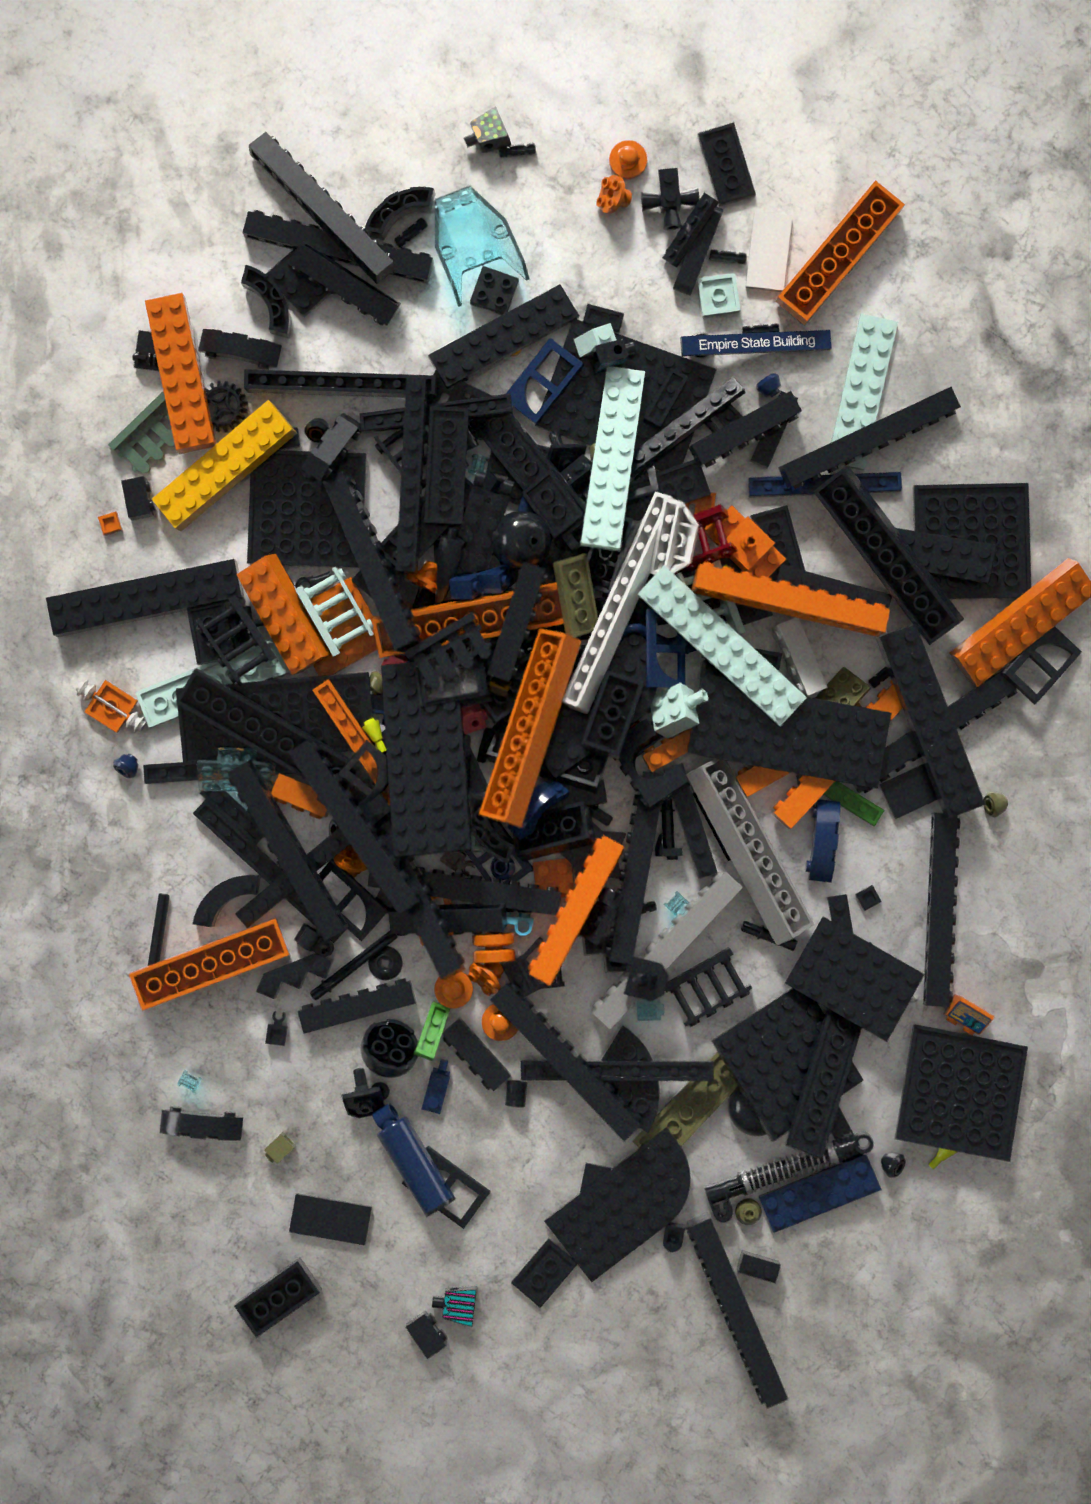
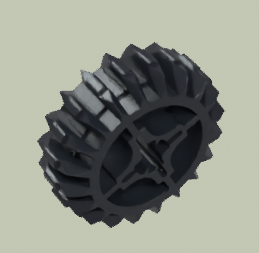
(218, 414)

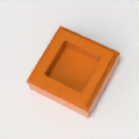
(110, 523)

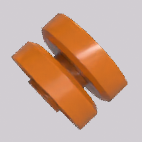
(493, 947)

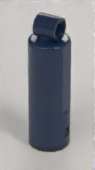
(412, 1160)

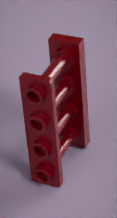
(712, 515)

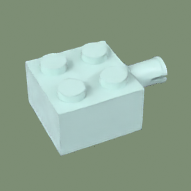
(676, 709)

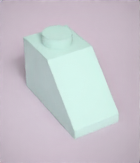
(594, 337)

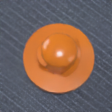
(628, 159)
(613, 194)
(426, 576)
(350, 861)
(486, 976)
(454, 991)
(497, 1025)

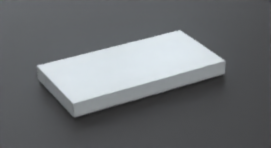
(768, 251)

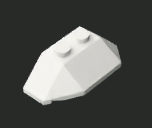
(674, 537)

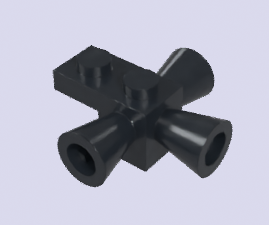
(669, 198)

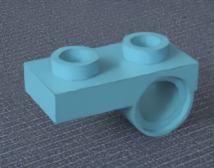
(517, 919)

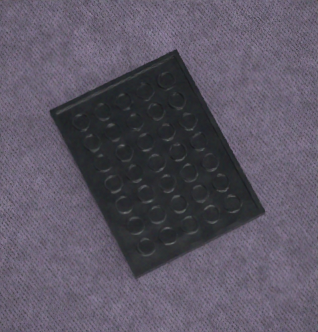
(579, 406)

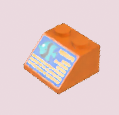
(968, 1015)

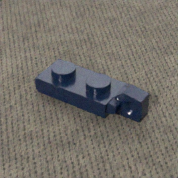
(436, 1088)

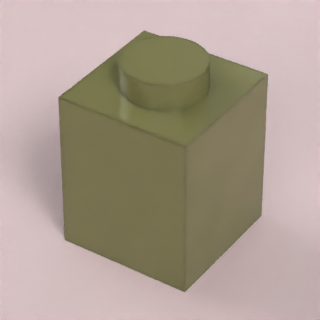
(279, 1148)

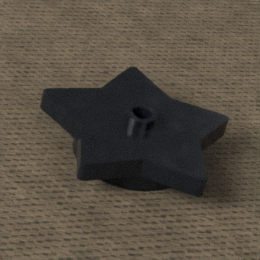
(579, 855)

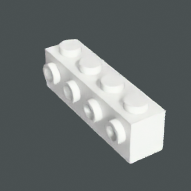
(799, 656)

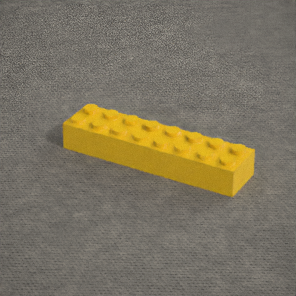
(224, 466)

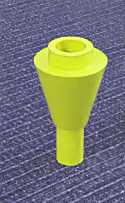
(373, 730)
(941, 1155)

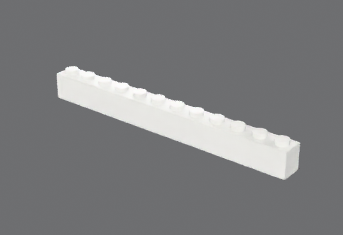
(615, 612)

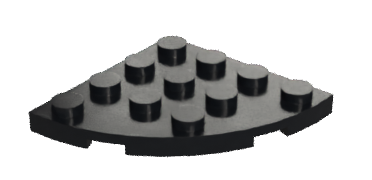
(640, 1095)

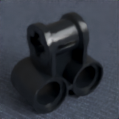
(311, 941)

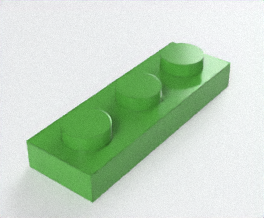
(432, 1031)

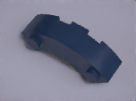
(825, 840)

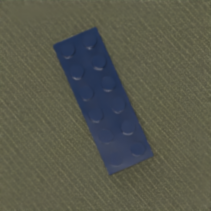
(819, 1192)

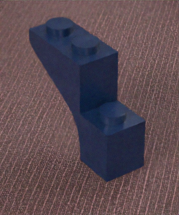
(489, 581)

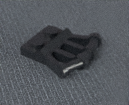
(518, 973)

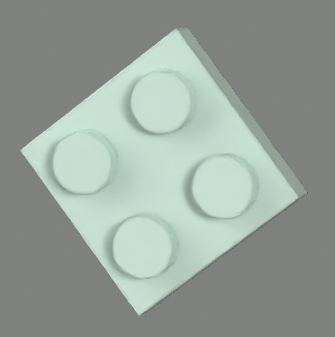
(718, 295)

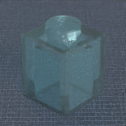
(649, 1010)

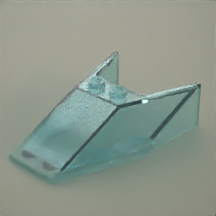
(472, 235)

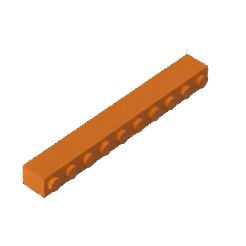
(810, 789)

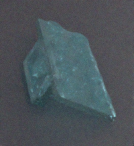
(214, 776)

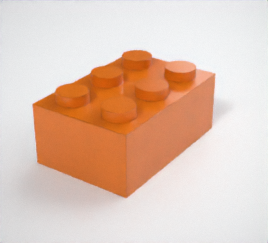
(299, 795)

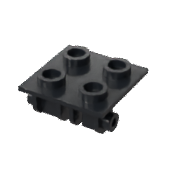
(145, 353)

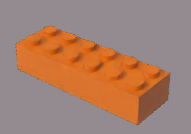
(283, 614)

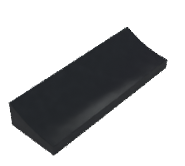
(584, 775)

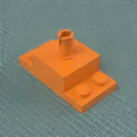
(754, 547)

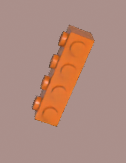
(668, 751)

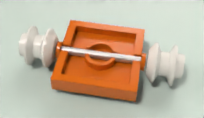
(111, 706)

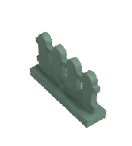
(141, 437)

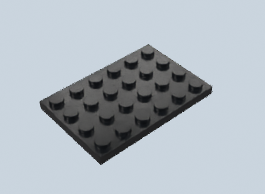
(854, 979)

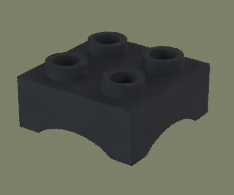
(494, 290)

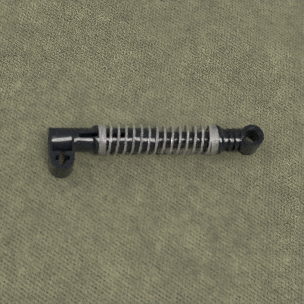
(780, 1171)

